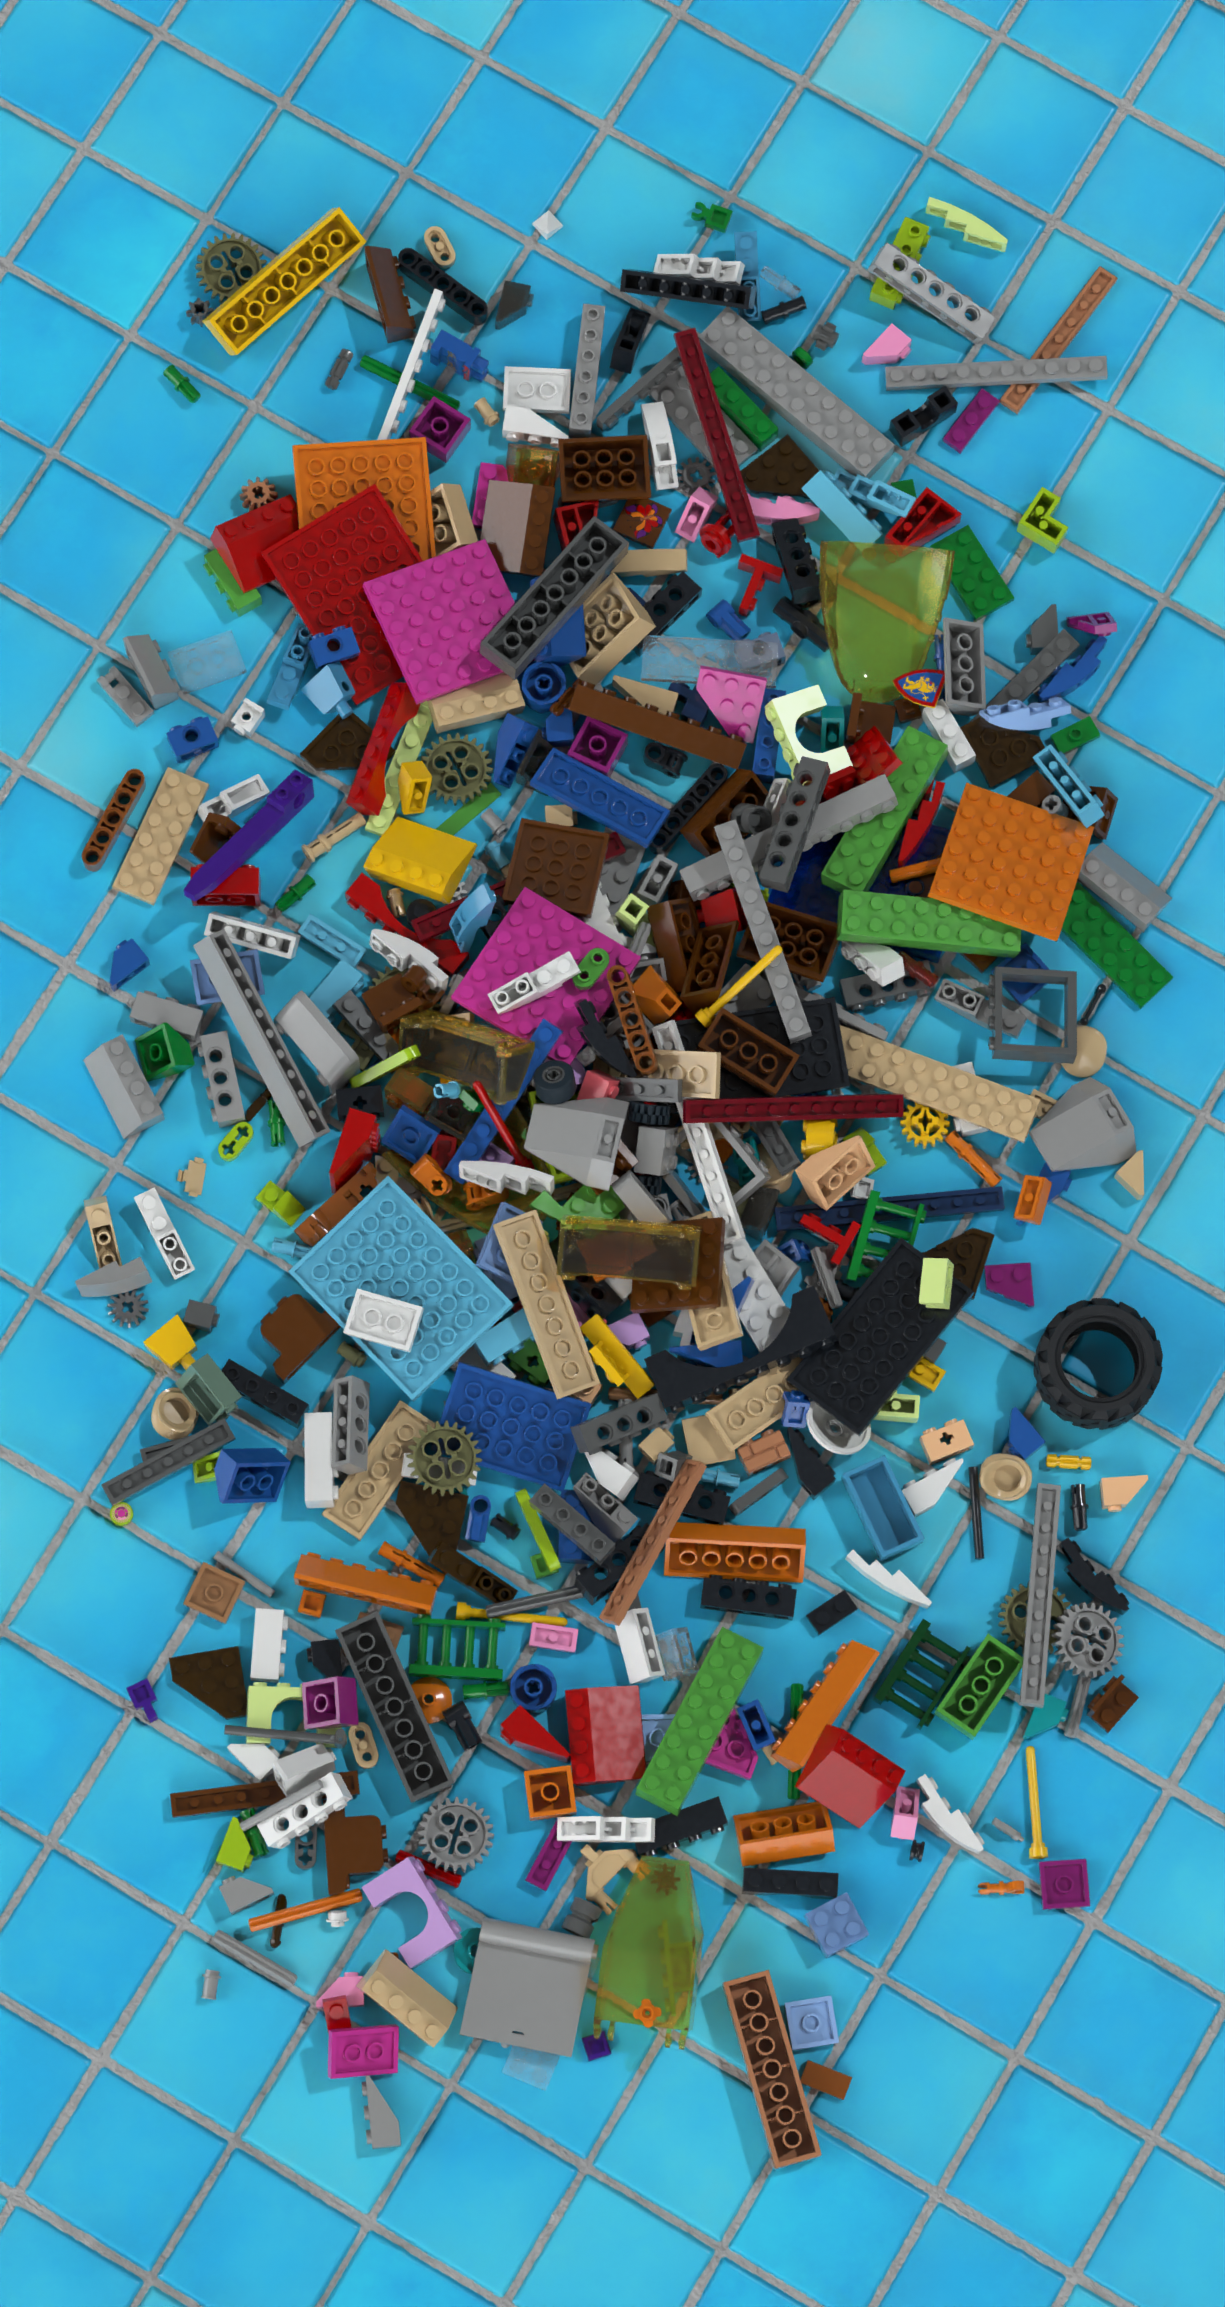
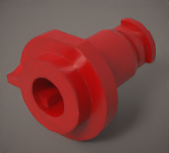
(717, 537)

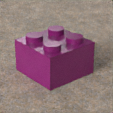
(442, 428)
(598, 746)

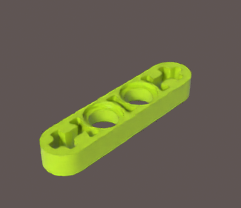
(385, 1067)
(538, 1530)

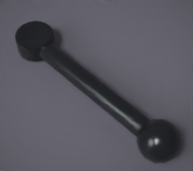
(1100, 990)

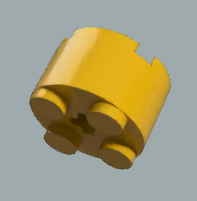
(819, 1136)

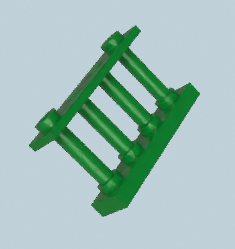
(869, 1225)
(445, 1669)

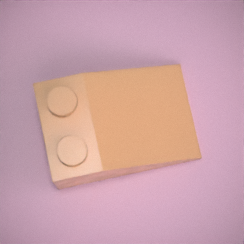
(834, 1171)

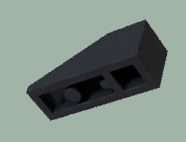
(629, 340)

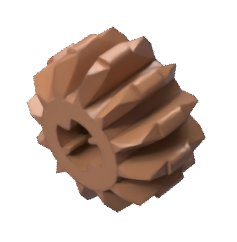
(256, 488)

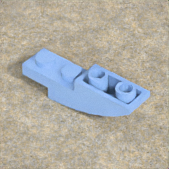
(1019, 716)

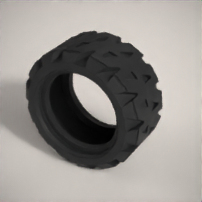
(1119, 1321)

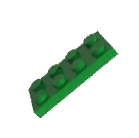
(974, 574)

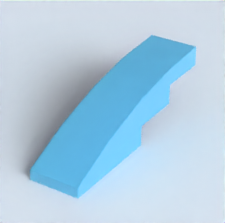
(875, 494)

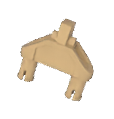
(602, 1868)

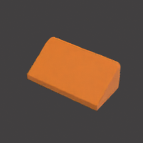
(1032, 1199)

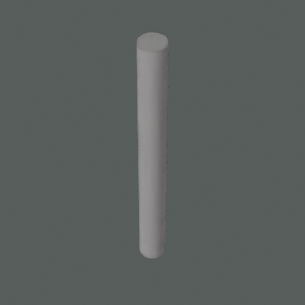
(281, 1805)

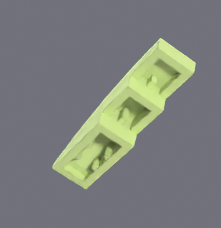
(974, 229)

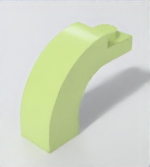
(631, 914)

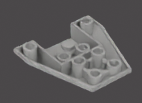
(1085, 1129)
(579, 1137)

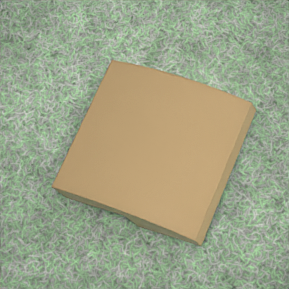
(704, 1441)

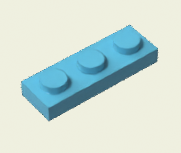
(331, 941)

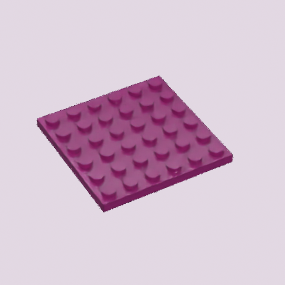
(440, 616)
(526, 940)

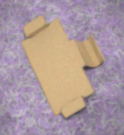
(193, 1176)

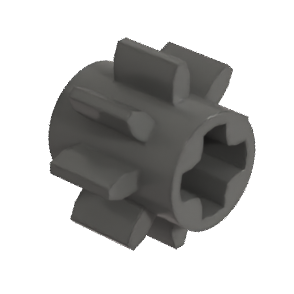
(199, 306)
(825, 336)

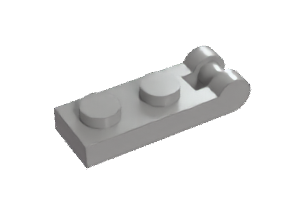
(126, 697)

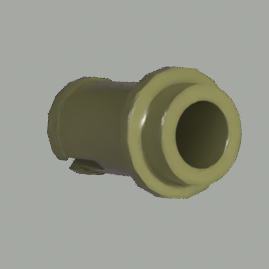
(351, 1354)

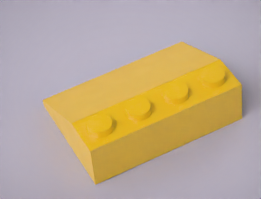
(420, 859)

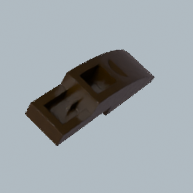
(470, 1574)

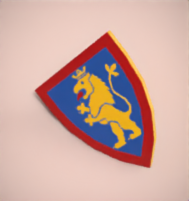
(921, 686)

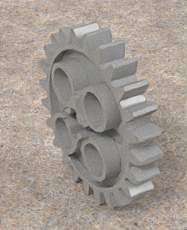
(1093, 1621)
(475, 1840)

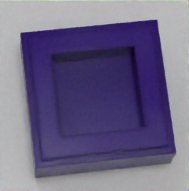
(595, 2047)

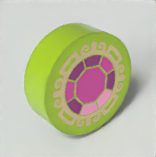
(121, 1514)

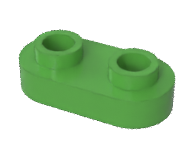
(591, 968)

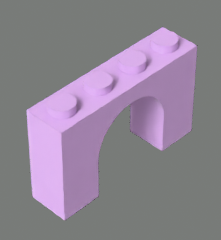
(440, 1928)

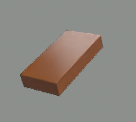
(825, 2080)

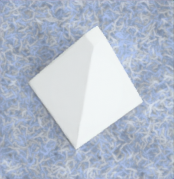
(547, 225)
(862, 1188)

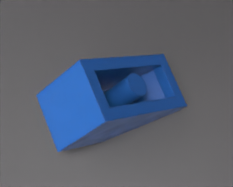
(559, 730)
(127, 963)
(1022, 1436)
(756, 1724)

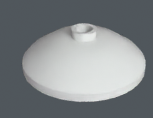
(833, 1434)

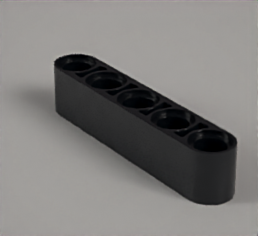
(439, 277)
(690, 798)

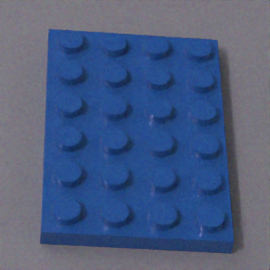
(516, 1424)

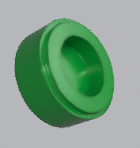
(802, 357)

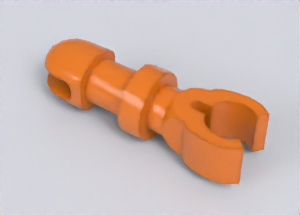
(1013, 1887)

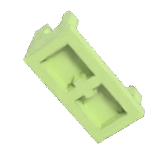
(936, 1283)

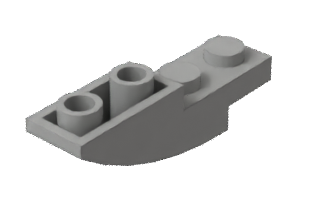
(975, 1008)

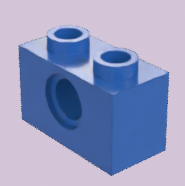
(347, 646)
(185, 749)

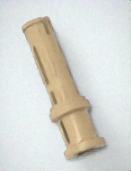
(325, 842)

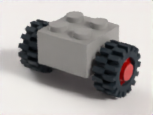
(655, 1143)

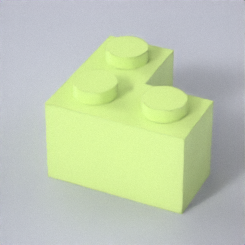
(900, 1409)

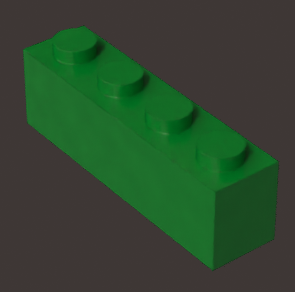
(743, 410)

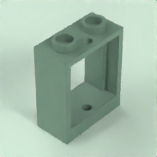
(208, 1390)

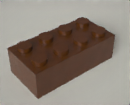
(748, 1052)

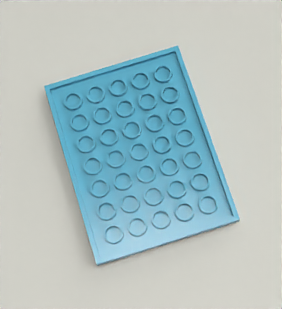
(403, 1255)

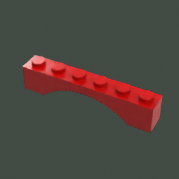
(369, 784)
(367, 897)

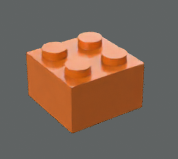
(550, 1793)

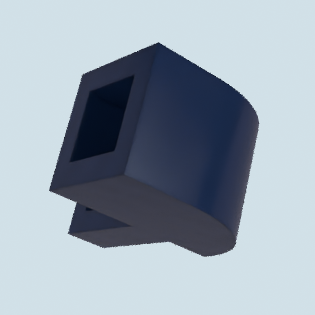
(694, 706)

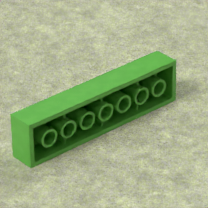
(869, 843)
(922, 925)
(699, 1721)

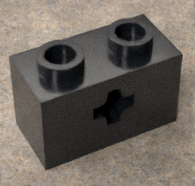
(369, 1096)

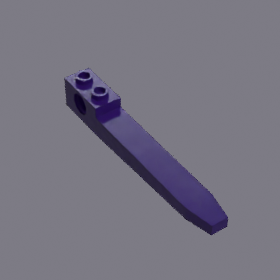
(281, 807)

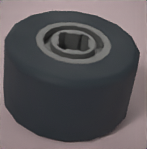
(554, 1082)

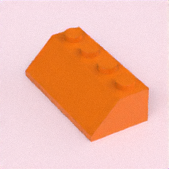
(783, 1833)

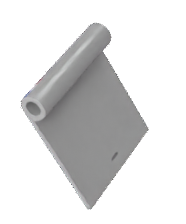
(528, 1985)

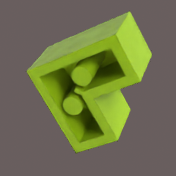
(1038, 521)

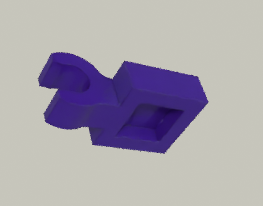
(143, 1697)

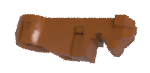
(337, 1206)

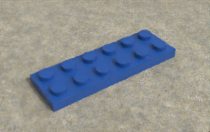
(599, 797)

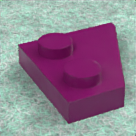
(1095, 623)
(1011, 1281)

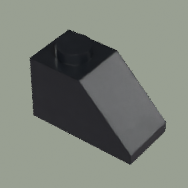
(326, 1657)

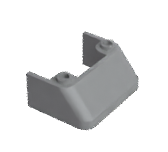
(318, 1041)

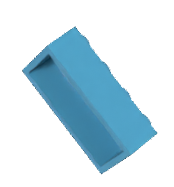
(882, 1508)

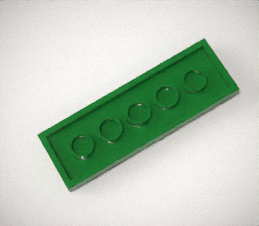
(1113, 949)

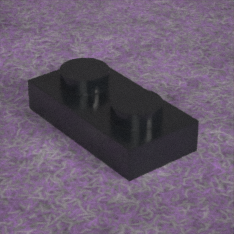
(831, 1612)

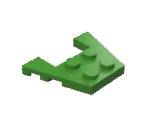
(582, 1203)

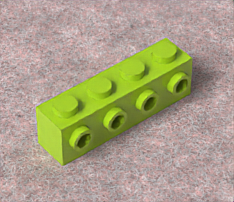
(909, 240)

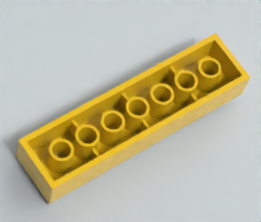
(284, 281)

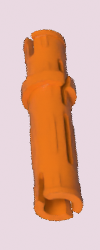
(976, 1162)
(410, 1563)

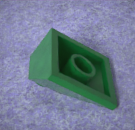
(163, 1052)

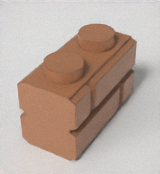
(763, 1452)

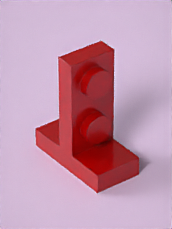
(759, 570)
(832, 1234)

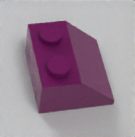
(330, 1703)

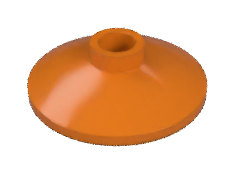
(441, 1697)

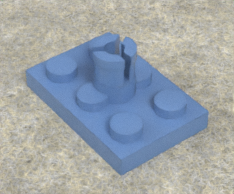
(204, 988)
(491, 1255)

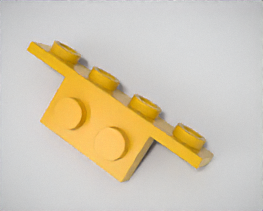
(615, 1358)

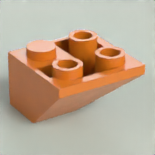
(655, 996)

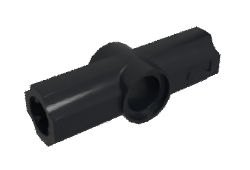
(802, 622)

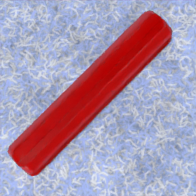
(430, 1870)

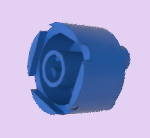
(545, 675)
(531, 1675)

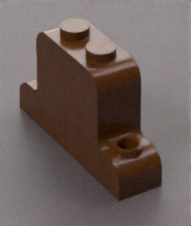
(296, 1334)
(352, 1848)

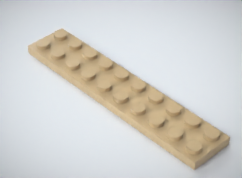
(938, 1085)

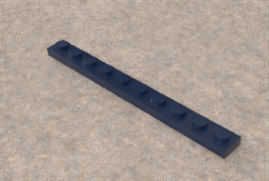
(935, 1204)

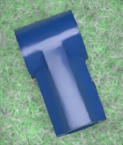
(725, 617)
(478, 1521)

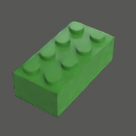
(980, 1686)

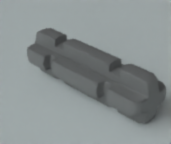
(339, 369)

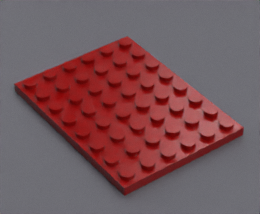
(325, 574)

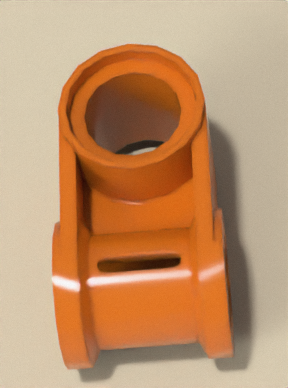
(428, 1173)
(481, 1197)

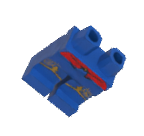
(459, 356)

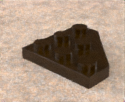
(779, 470)
(340, 745)
(1000, 750)
(968, 1255)
(432, 1516)
(213, 1679)

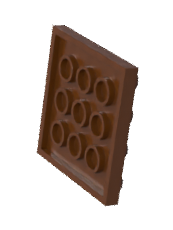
(558, 865)
(664, 1296)

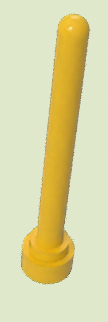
(708, 1014)
(465, 1611)
(1038, 1848)

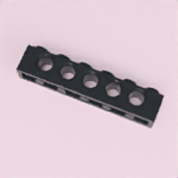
(688, 288)

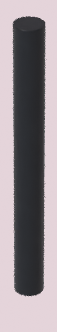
(976, 1513)

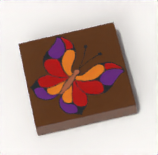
(642, 521)

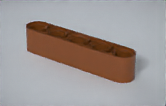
(116, 809)
(627, 1010)

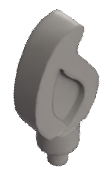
(1007, 1829)

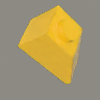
(414, 787)

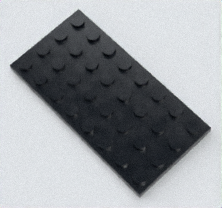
(821, 1056)
(878, 1341)

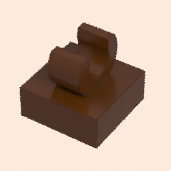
(907, 710)

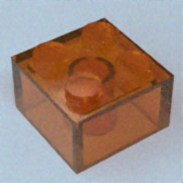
(408, 1091)

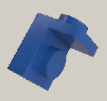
(796, 1250)
(795, 1409)

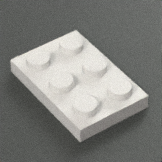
(537, 389)
(383, 1320)

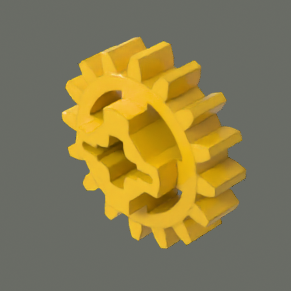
(914, 1123)

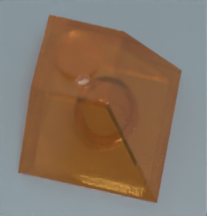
(531, 464)

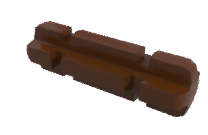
(557, 708)

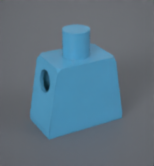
(331, 690)

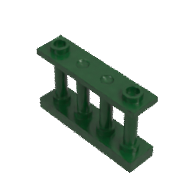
(911, 1654)

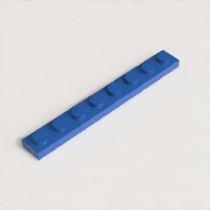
(484, 1129)

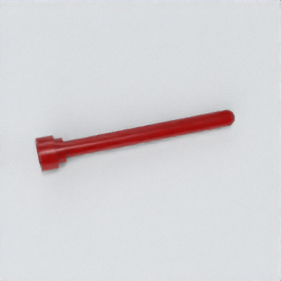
(520, 1160)

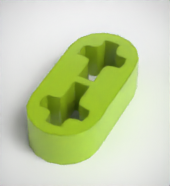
(239, 1145)

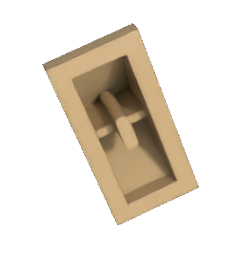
(1132, 1175)

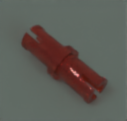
(918, 971)

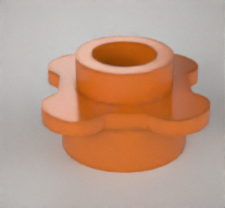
(647, 2006)

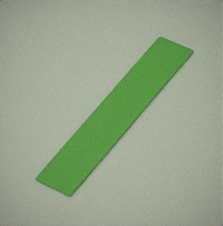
(469, 811)

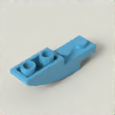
(747, 253)
(292, 669)
(471, 915)

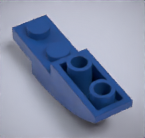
(1070, 678)

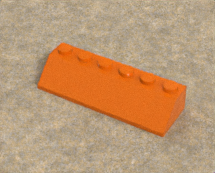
(735, 1552)
(365, 1585)
(824, 1704)

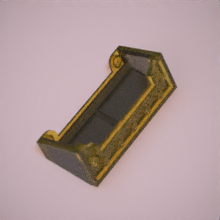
(466, 1053)
(629, 1250)

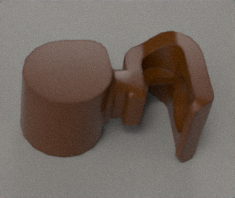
(414, 981)

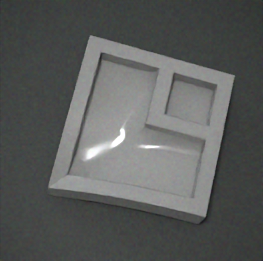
(776, 1265)

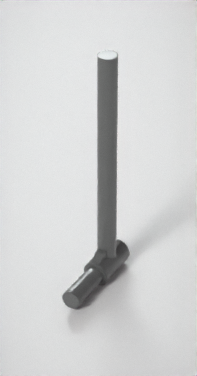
(338, 1739)

